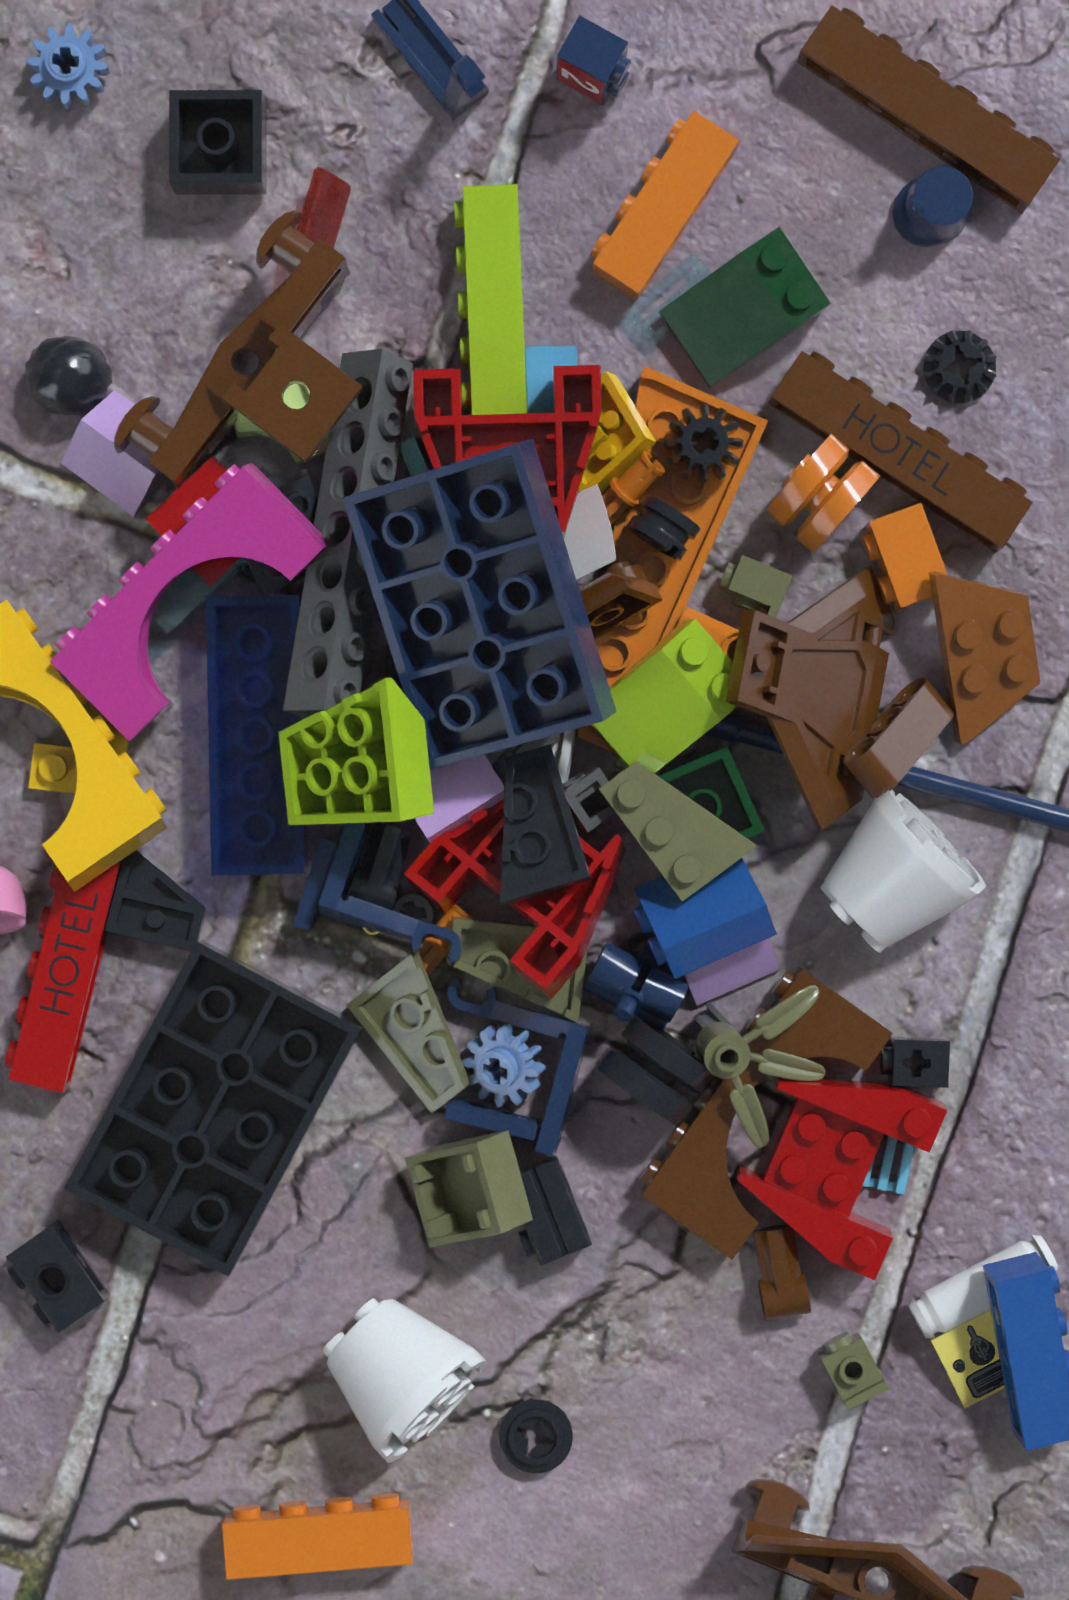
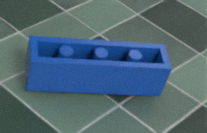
(1031, 1348)

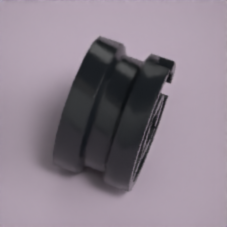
(663, 527)

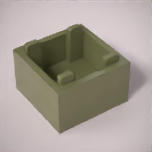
(468, 1189)

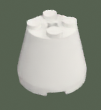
(898, 874)
(400, 1374)

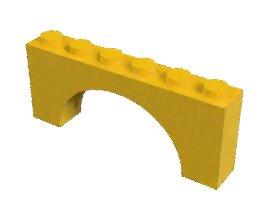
(109, 807)

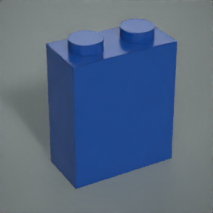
(708, 924)

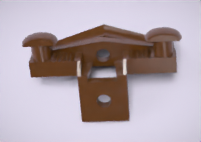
(284, 360)
(841, 1565)

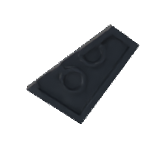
(539, 832)

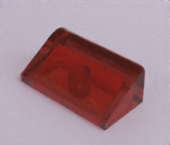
(324, 207)

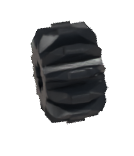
(697, 429)

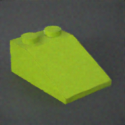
(669, 698)

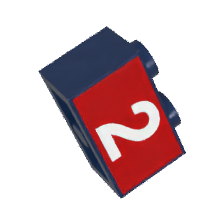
(593, 61)

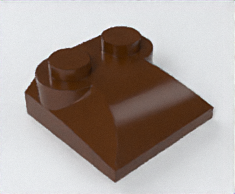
(617, 597)

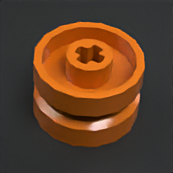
(821, 492)

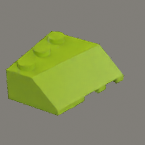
(358, 761)

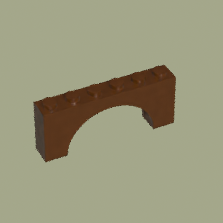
(693, 1174)

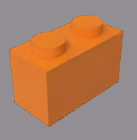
(904, 554)

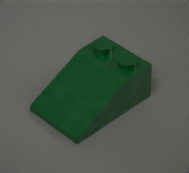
(745, 307)

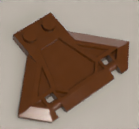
(817, 686)

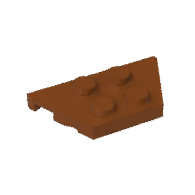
(984, 650)

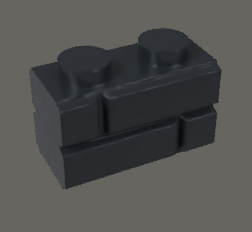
(556, 1221)

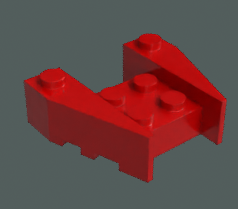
(560, 437)
(562, 916)
(827, 1156)

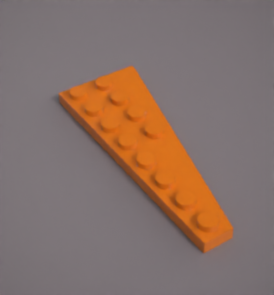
(660, 402)

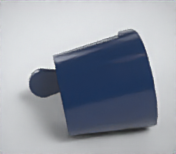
(933, 207)

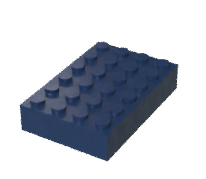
(481, 604)

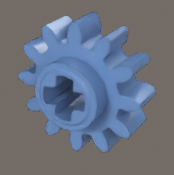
(81, 77)
(503, 1064)

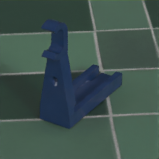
(431, 55)
(368, 915)
(569, 1064)

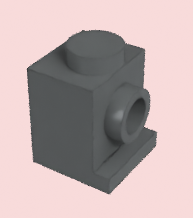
(586, 801)

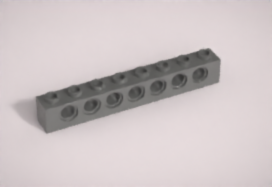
(336, 589)

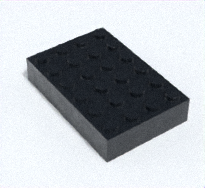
(214, 1107)

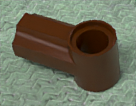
(782, 1283)

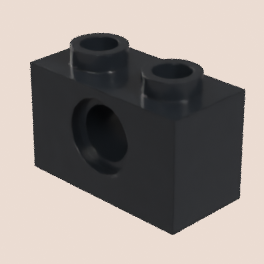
(82, 1288)

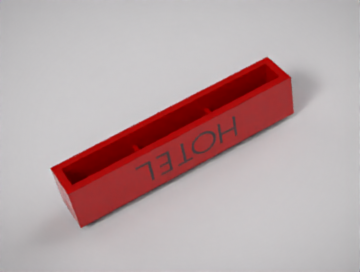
(62, 982)

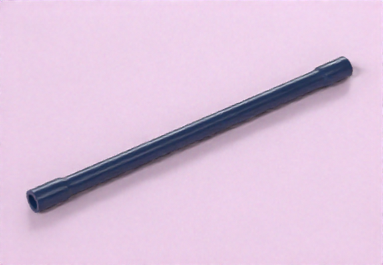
(736, 729)

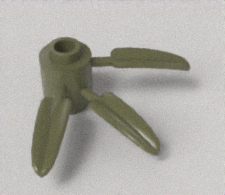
(730, 1064)

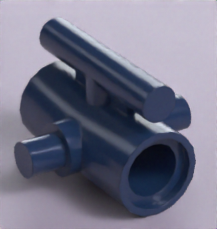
(635, 986)

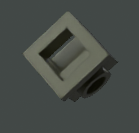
(755, 585)
(862, 1387)

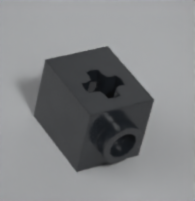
(931, 1074)

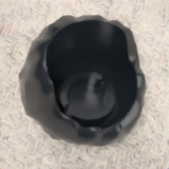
(68, 375)

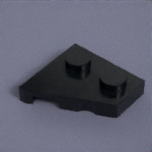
(153, 907)

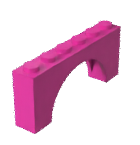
(110, 653)

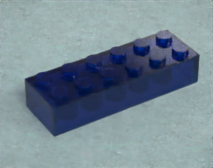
(247, 685)

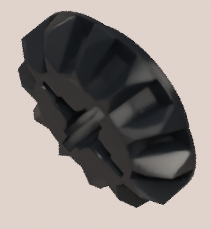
(949, 384)
(545, 1454)

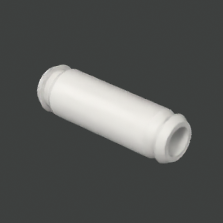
(966, 1293)

